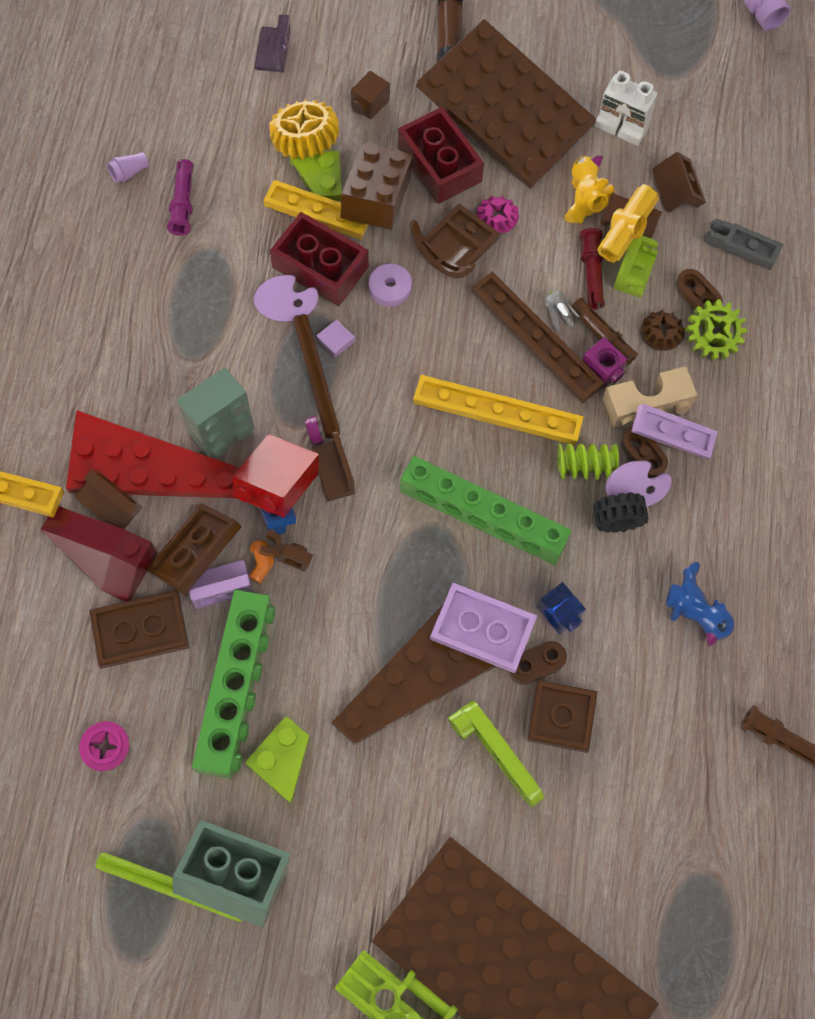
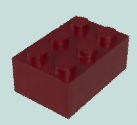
(441, 155)
(320, 258)

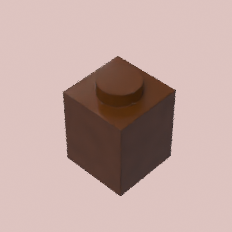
(370, 95)

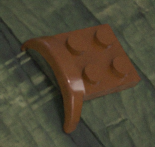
(455, 242)

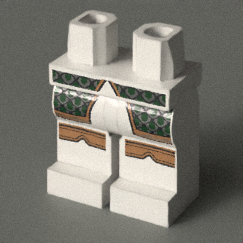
(628, 104)

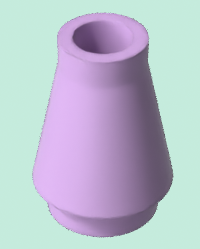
(125, 167)

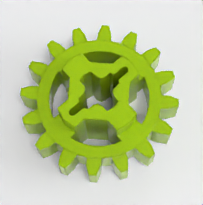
(709, 322)

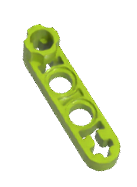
(472, 720)

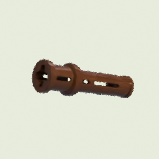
(774, 733)

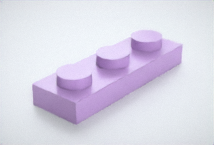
(674, 431)

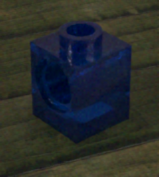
(561, 609)

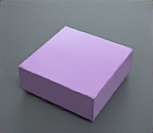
(335, 338)

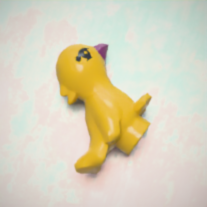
(590, 191)

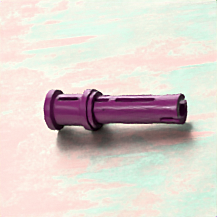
(180, 205)

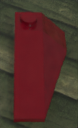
(102, 551)

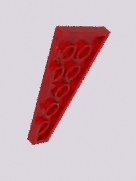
(143, 463)

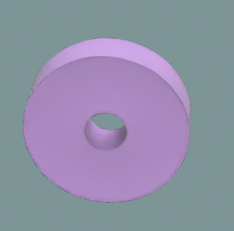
(390, 274)

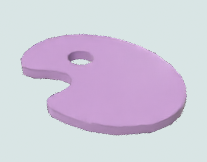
(277, 297)
(634, 479)

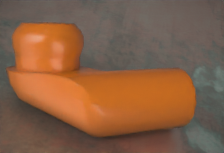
(264, 563)

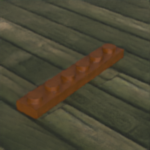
(537, 337)

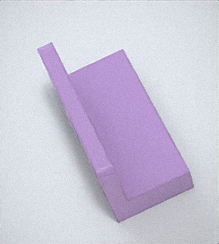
(218, 584)

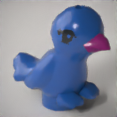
(691, 603)

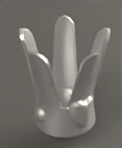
(556, 303)

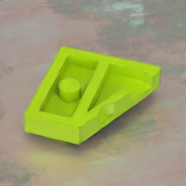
(321, 174)
(281, 758)

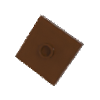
(562, 716)

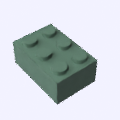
(217, 413)
(231, 873)

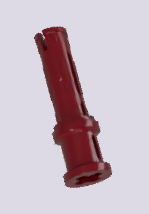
(590, 257)

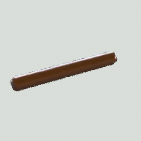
(316, 375)

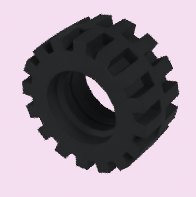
(620, 512)

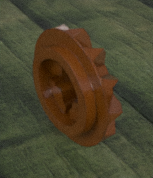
(654, 336)

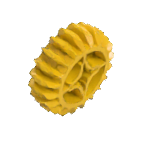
(304, 129)

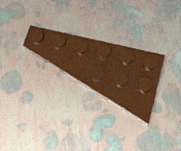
(410, 680)

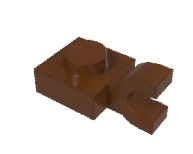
(292, 555)

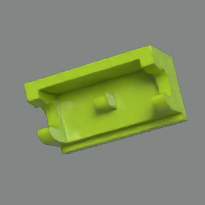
(636, 266)

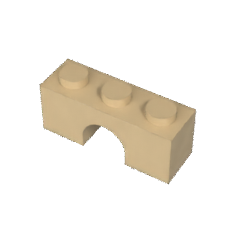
(674, 393)

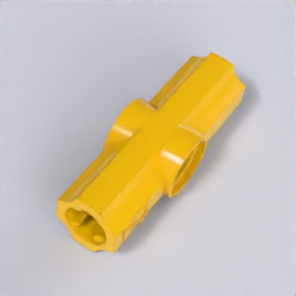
(628, 223)

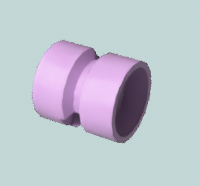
(769, 12)

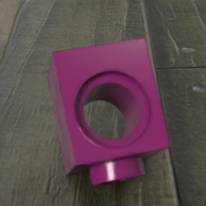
(605, 352)

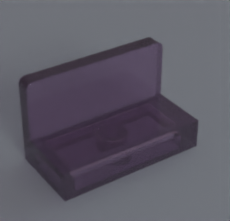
(273, 46)

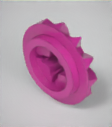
(499, 223)
(96, 735)

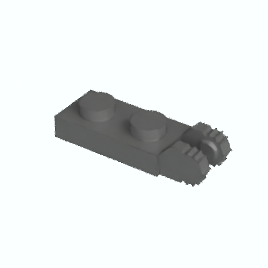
(743, 243)

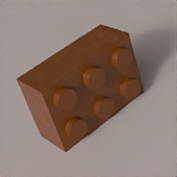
(376, 186)

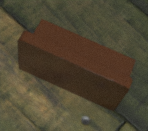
(678, 182)
(334, 469)
(108, 500)

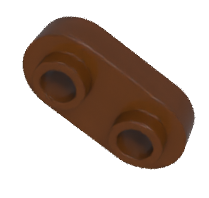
(701, 291)
(647, 451)
(539, 663)

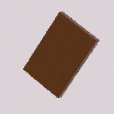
(193, 548)
(139, 629)

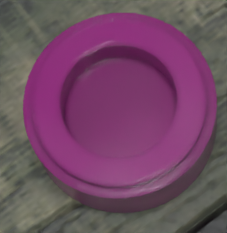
(314, 430)

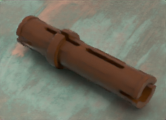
(601, 329)

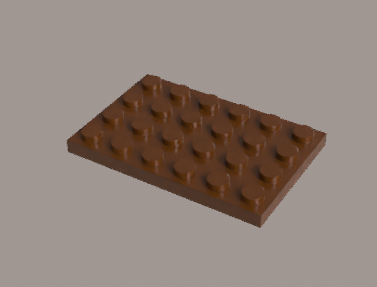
(506, 103)

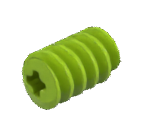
(587, 461)

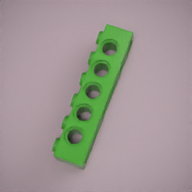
(484, 510)
(243, 607)

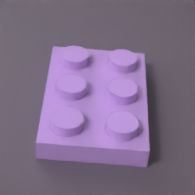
(483, 627)

